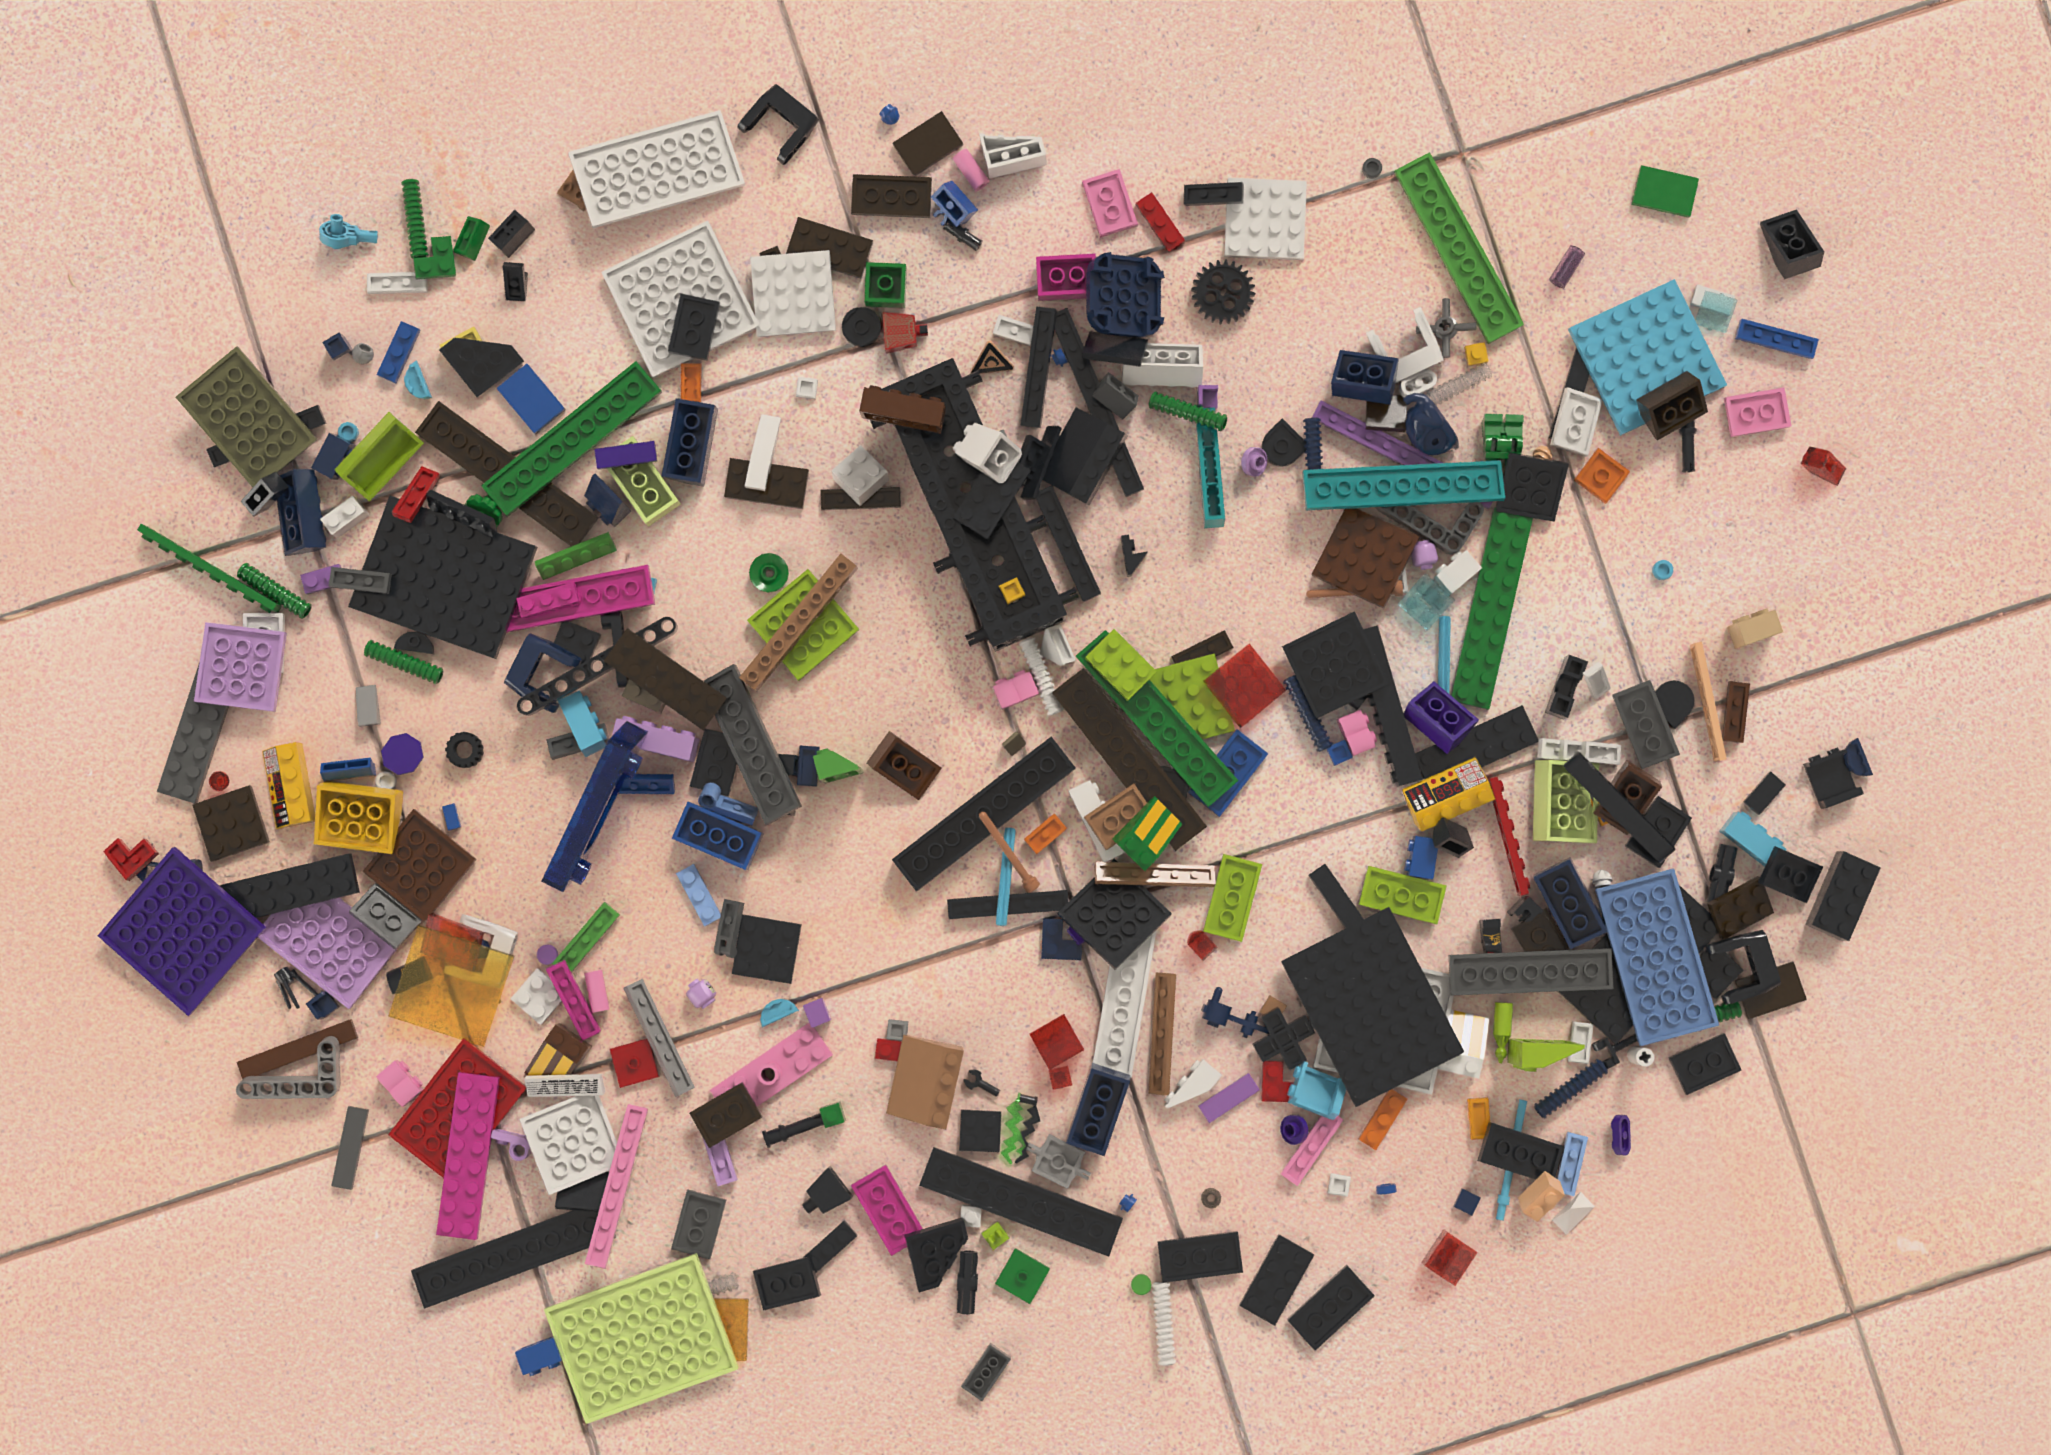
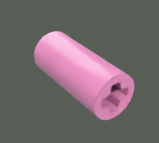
(971, 169)
(596, 991)

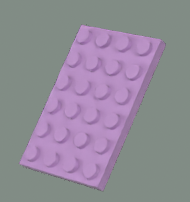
(328, 947)

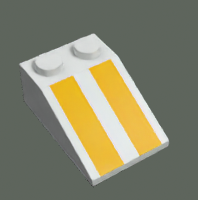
(1472, 1035)

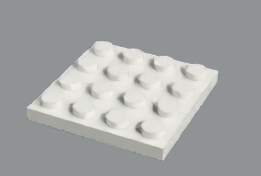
(1268, 221)
(793, 293)
(570, 1141)

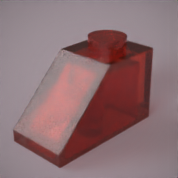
(1823, 465)

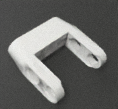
(1417, 360)
(503, 939)

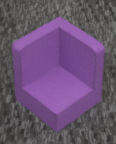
(1207, 396)
(817, 1012)

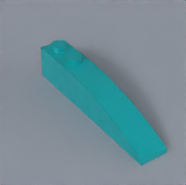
(1210, 476)

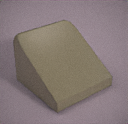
(1014, 743)

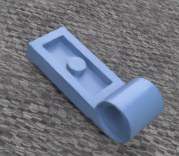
(725, 806)

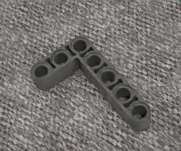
(1429, 524)

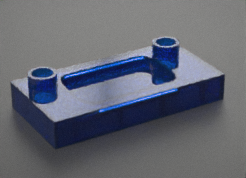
(616, 763)

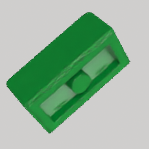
(471, 238)

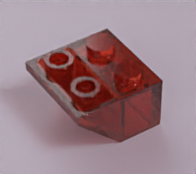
(1449, 1257)

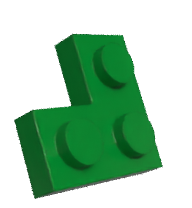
(441, 263)

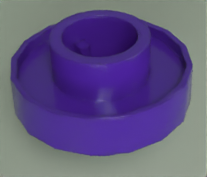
(1294, 1129)

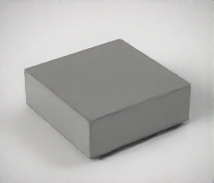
(896, 1029)

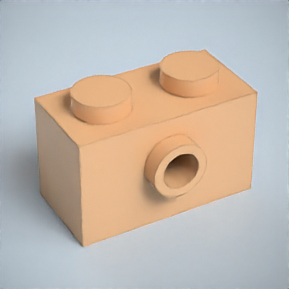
(1541, 1196)

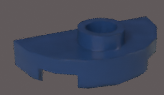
(1856, 759)

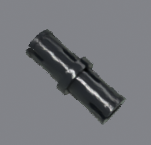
(963, 235)

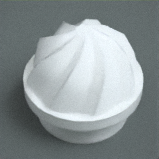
(1601, 879)

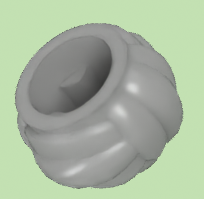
(362, 353)

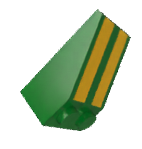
(1148, 833)

